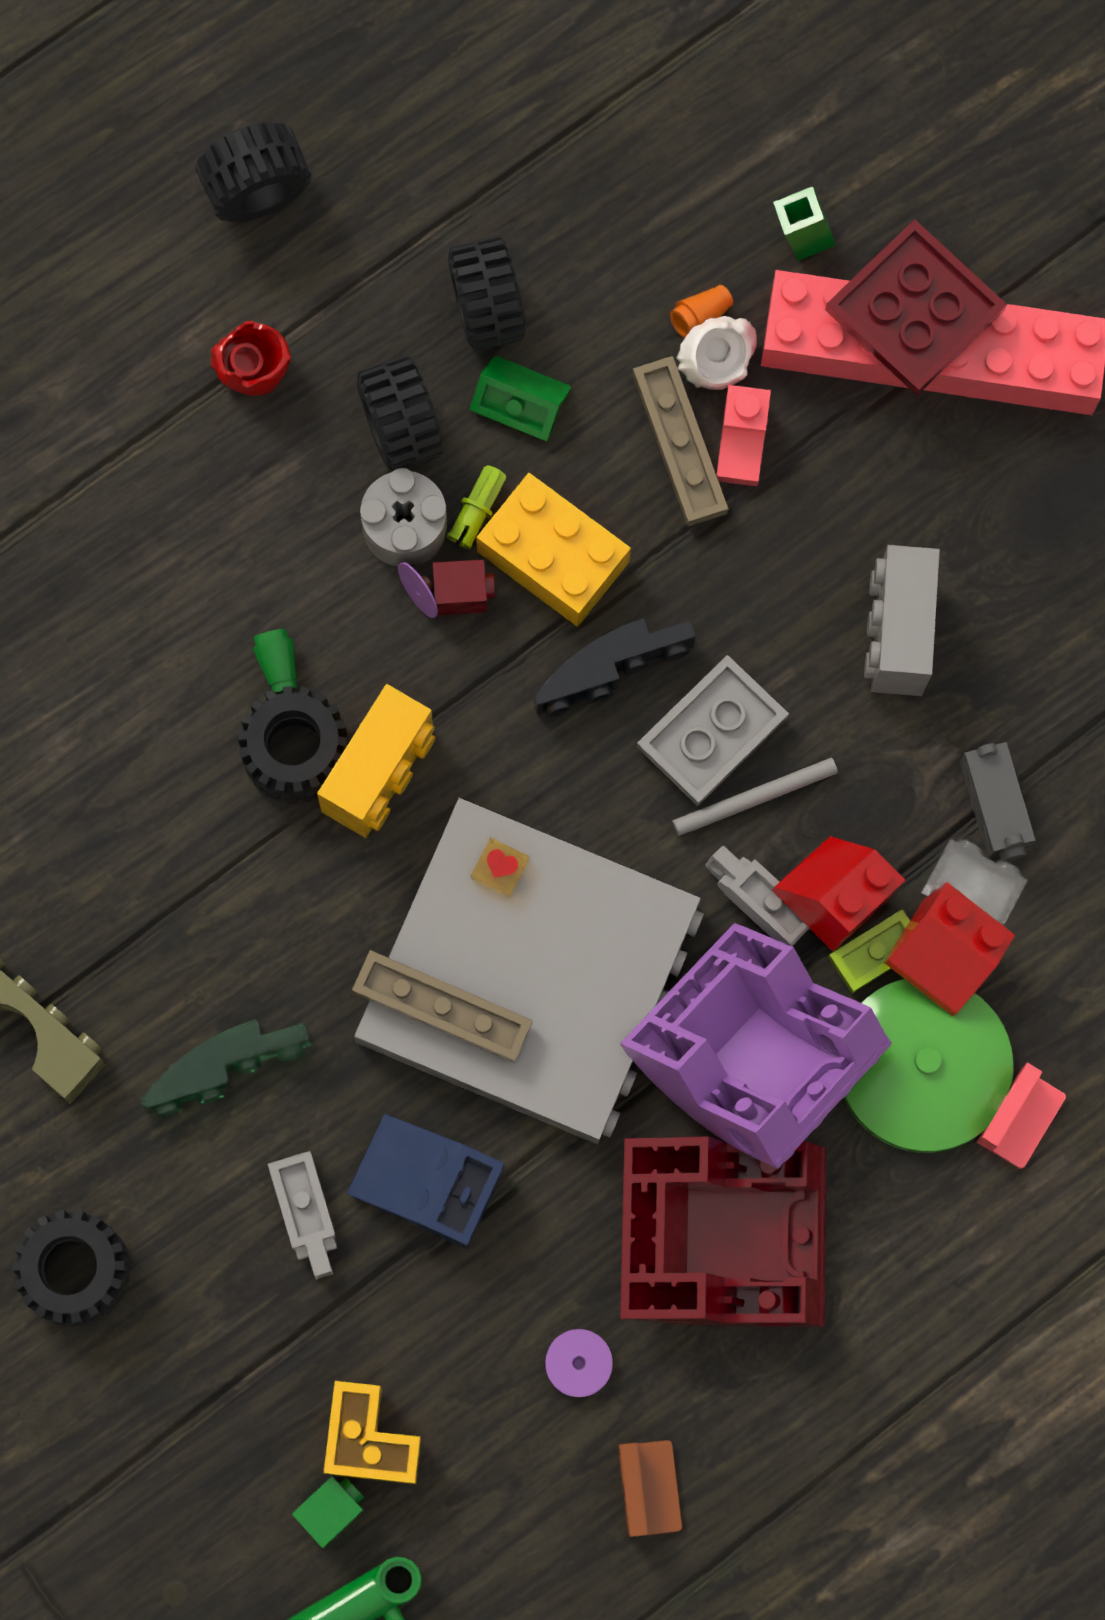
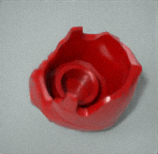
(251, 359)

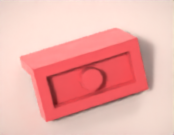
(1022, 1117)

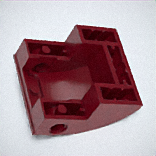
(722, 1235)

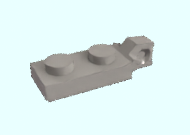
(751, 890)
(304, 1210)

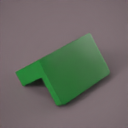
(519, 397)

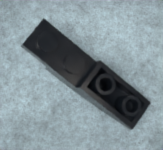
(594, 668)

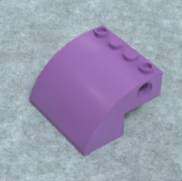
(756, 1045)

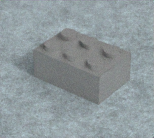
(902, 620)

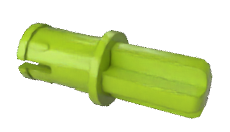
(477, 506)

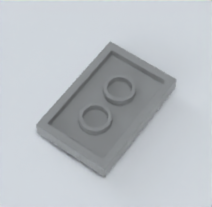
(712, 730)

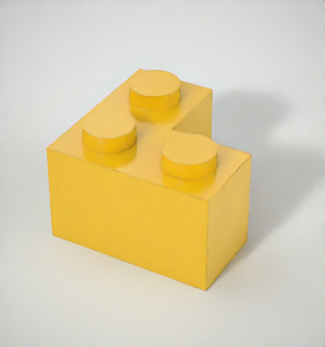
(357, 1447)

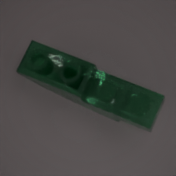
(204, 1069)

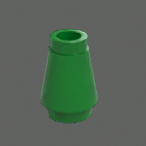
(276, 658)

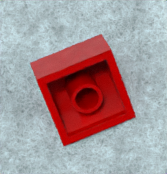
(838, 889)
(949, 948)

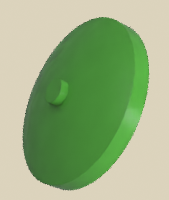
(937, 1076)

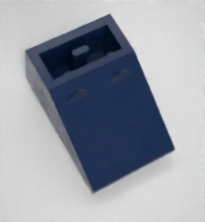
(427, 1180)

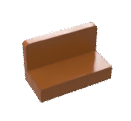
(649, 1488)

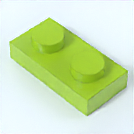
(864, 957)

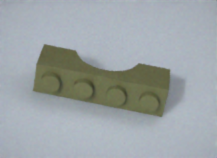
(61, 1057)

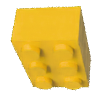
(553, 549)
(377, 762)

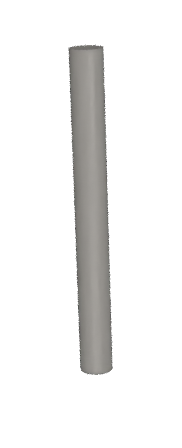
(754, 796)

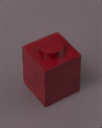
(462, 587)

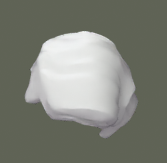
(717, 352)

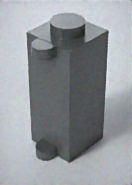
(997, 802)

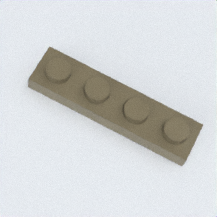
(680, 441)
(442, 1006)

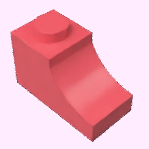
(743, 435)

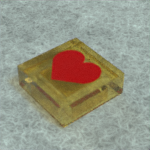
(500, 867)

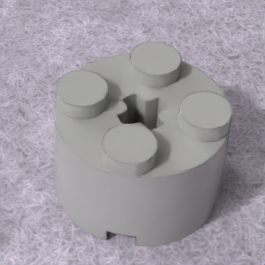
(403, 495)

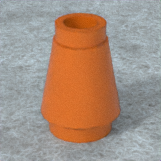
(700, 307)

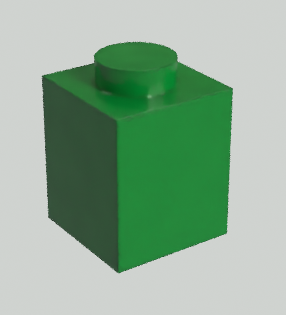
(804, 223)
(330, 1510)

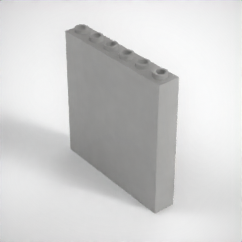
(571, 949)

